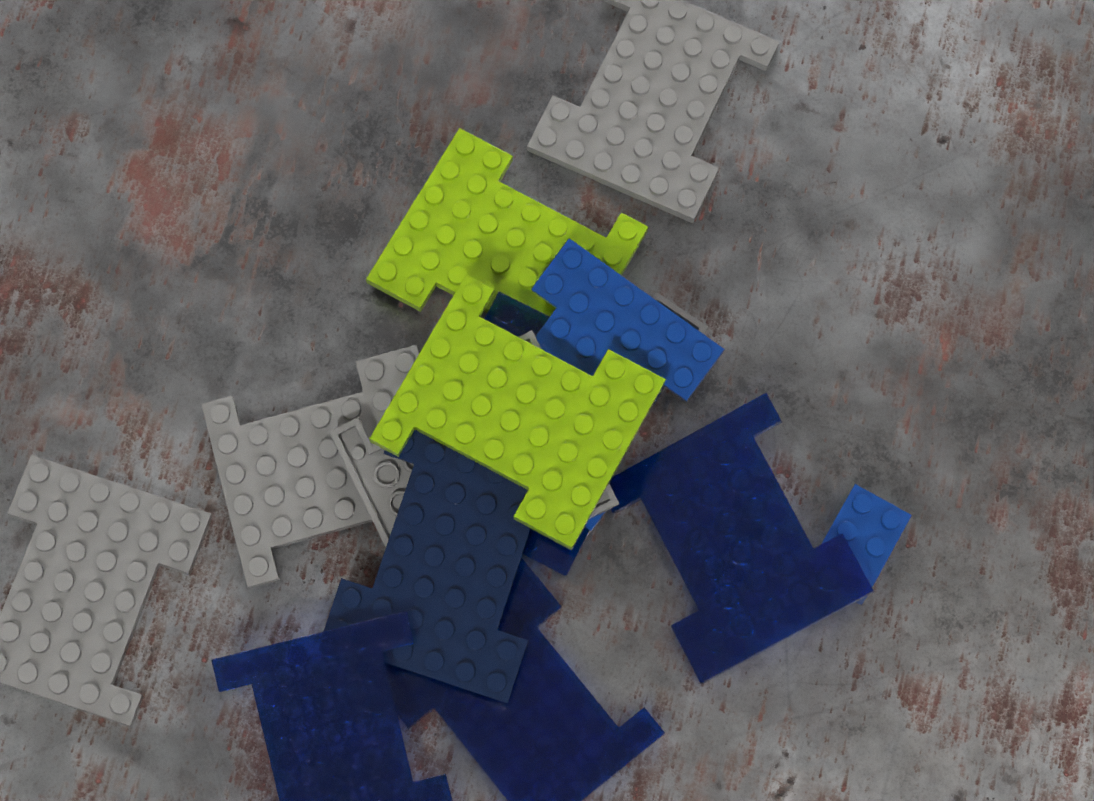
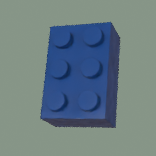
(870, 528)

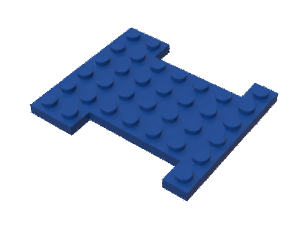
(606, 312)

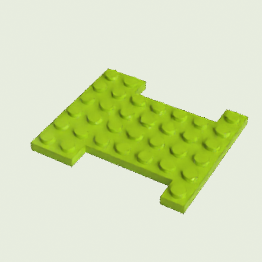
(486, 230)
(521, 413)

